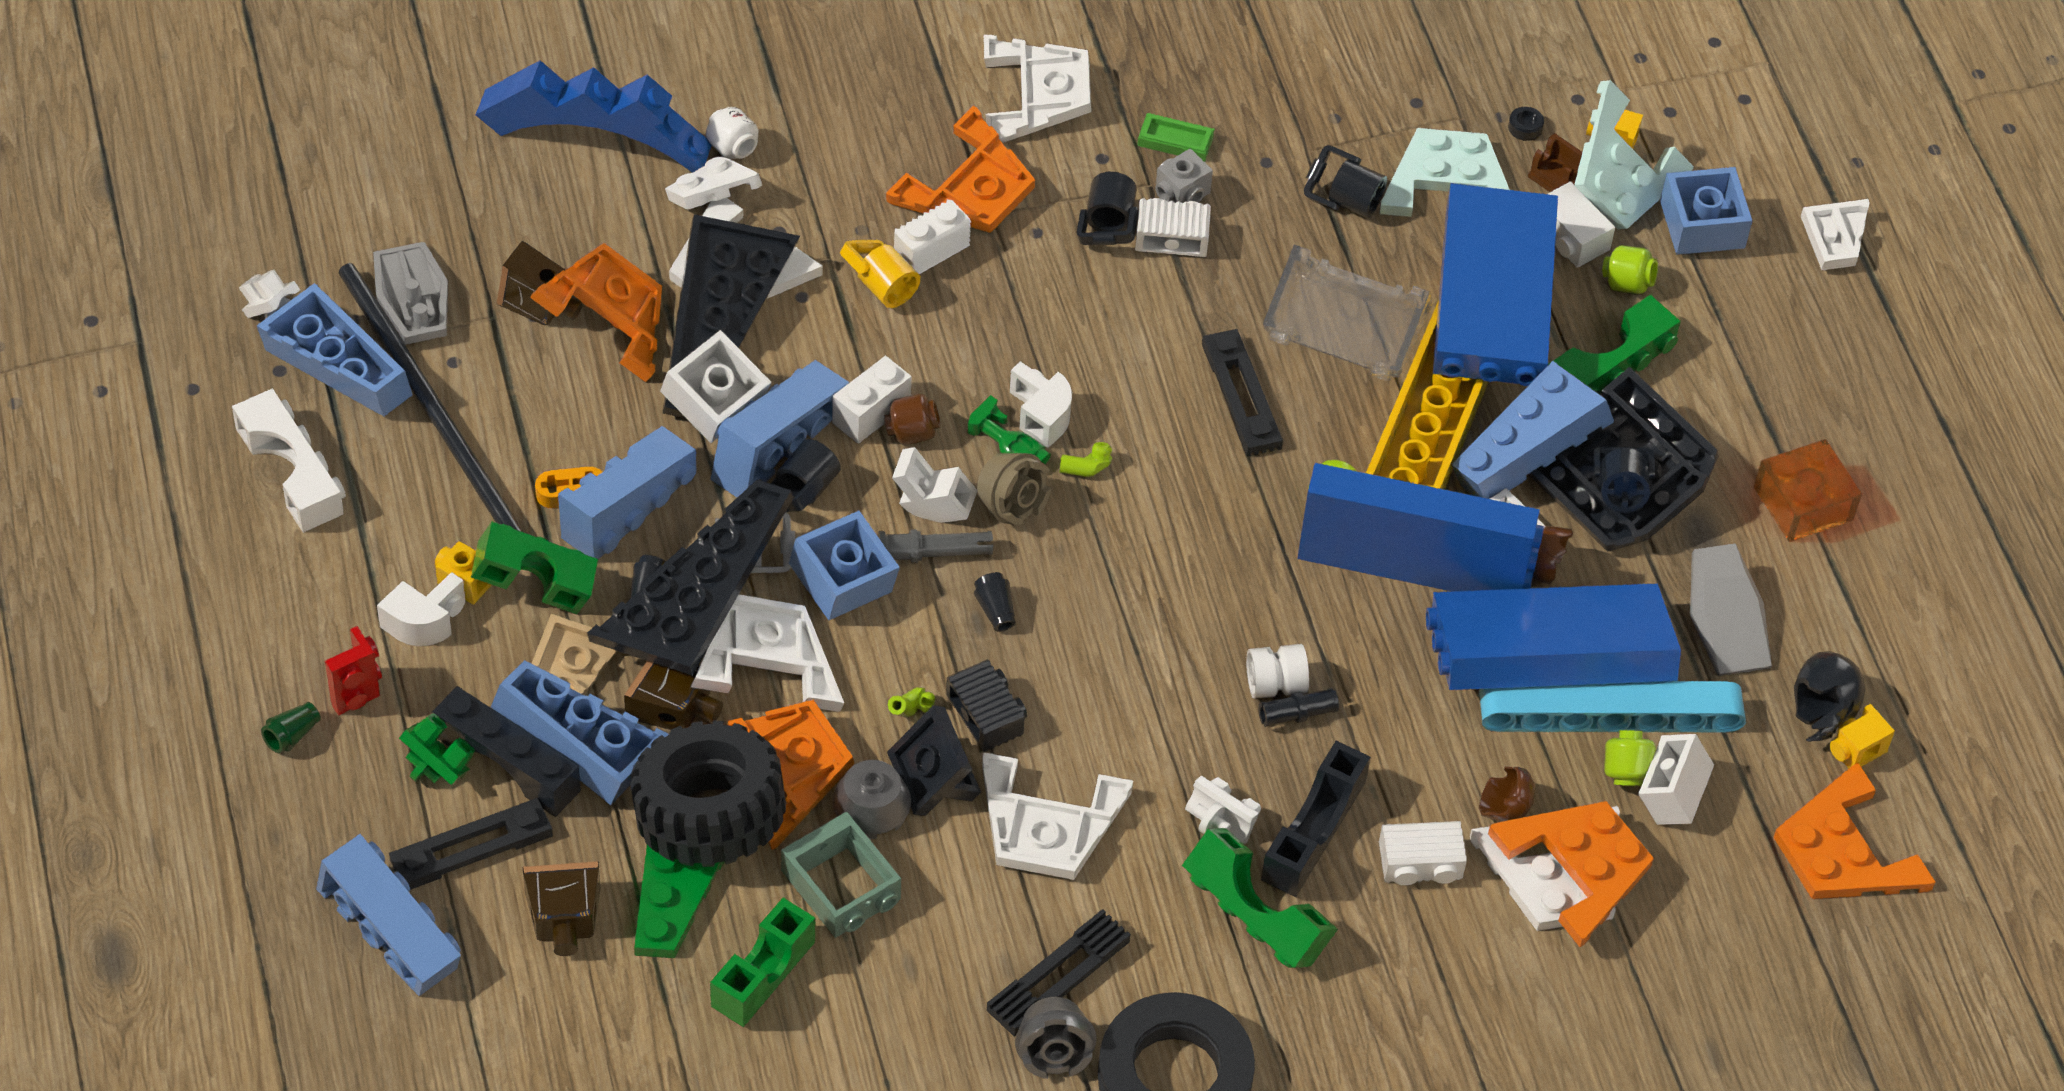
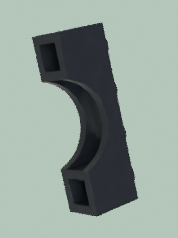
(532, 763)
(1328, 802)

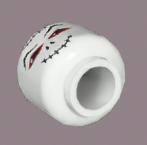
(732, 133)

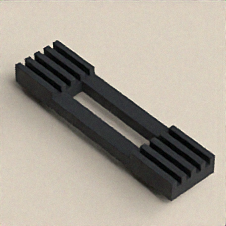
(1255, 432)
(525, 826)
(1097, 936)

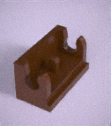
(1556, 164)

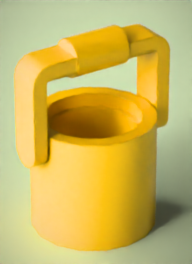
(882, 271)

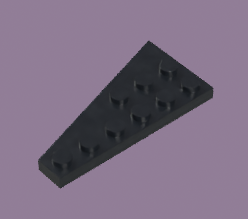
(725, 283)
(695, 588)

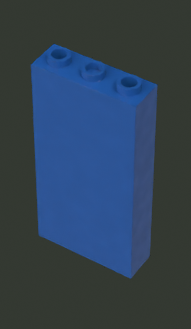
(1496, 284)
(1417, 532)
(1553, 636)

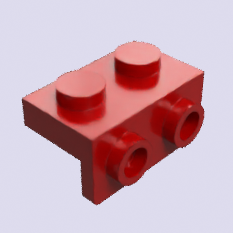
(354, 674)

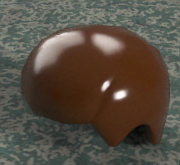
(1551, 553)
(1508, 796)

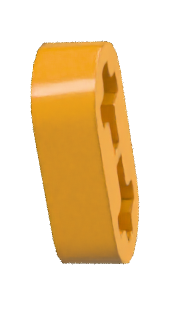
(561, 480)

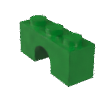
(563, 571)
(748, 982)

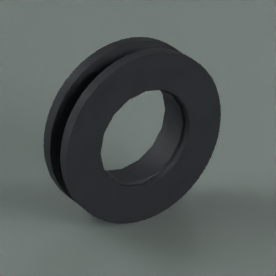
(1180, 1018)

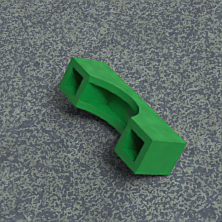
(1645, 333)
(1223, 866)

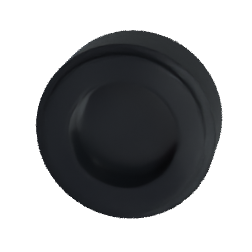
(1526, 123)

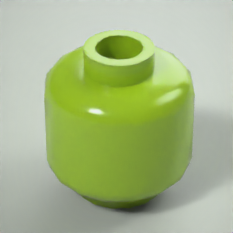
(1630, 269)
(1628, 757)

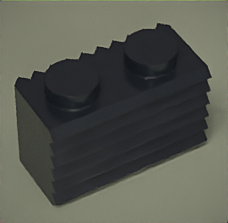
(986, 704)

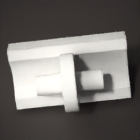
(266, 294)
(1218, 809)

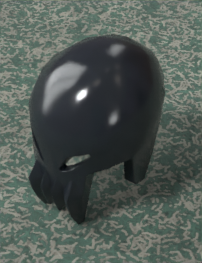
(1828, 690)

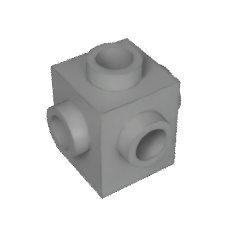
(1183, 178)

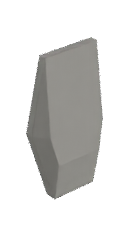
(412, 291)
(1728, 611)

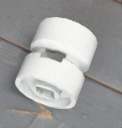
(1278, 670)

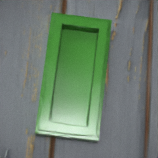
(1175, 136)

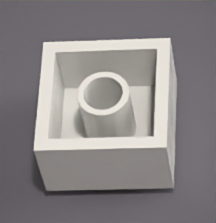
(714, 384)

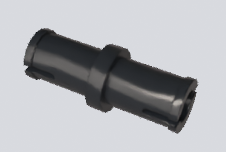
(1298, 707)

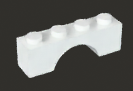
(270, 428)

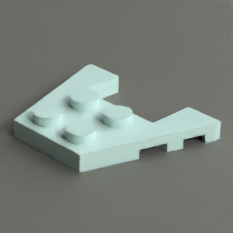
(1436, 161)
(1613, 173)

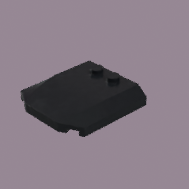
(1640, 421)

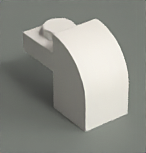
(1045, 405)
(933, 494)
(422, 618)

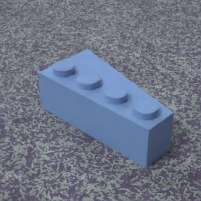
(332, 348)
(774, 427)
(1531, 432)
(625, 492)
(576, 726)
(388, 914)

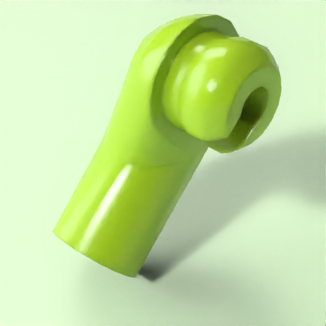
(1089, 465)
(911, 701)

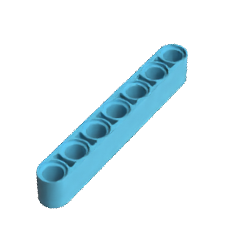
(1615, 707)

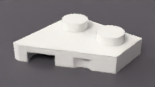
(1836, 232)

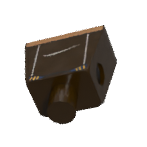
(521, 277)
(667, 699)
(563, 902)

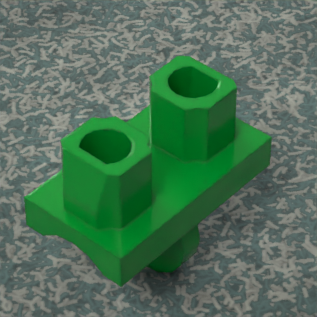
(431, 756)

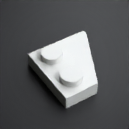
(711, 183)

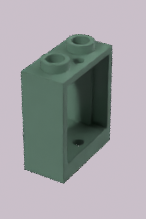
(824, 844)

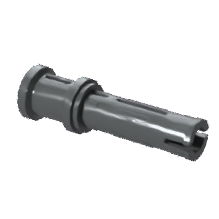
(915, 546)

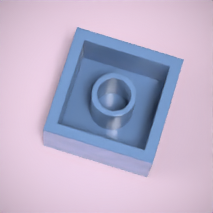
(1705, 210)
(843, 565)

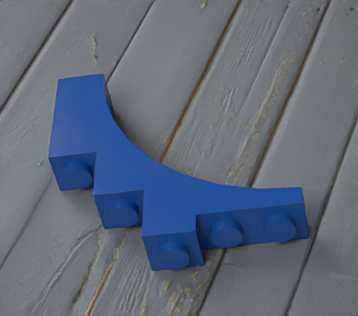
(590, 100)

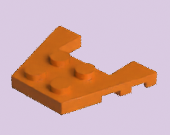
(983, 187)
(617, 293)
(809, 757)
(1592, 849)
(1832, 853)

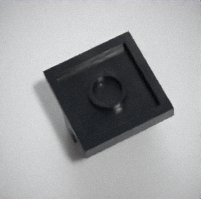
(933, 762)

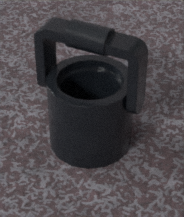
(1353, 186)
(1109, 211)
(807, 473)
(1624, 476)

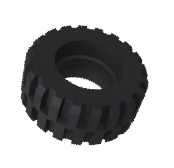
(714, 826)

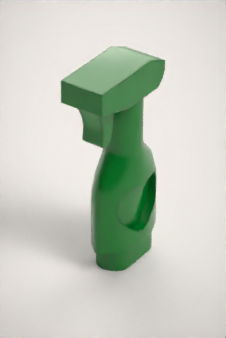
(1008, 441)

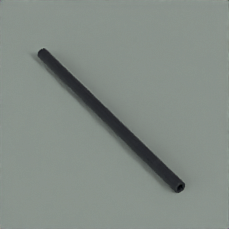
(428, 397)

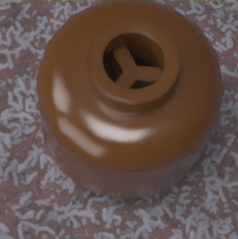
(912, 419)

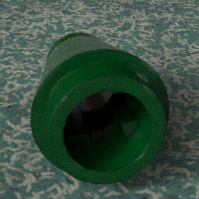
(288, 728)

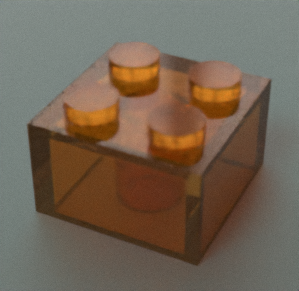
(1807, 490)

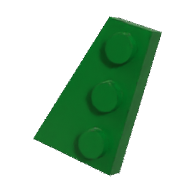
(669, 903)

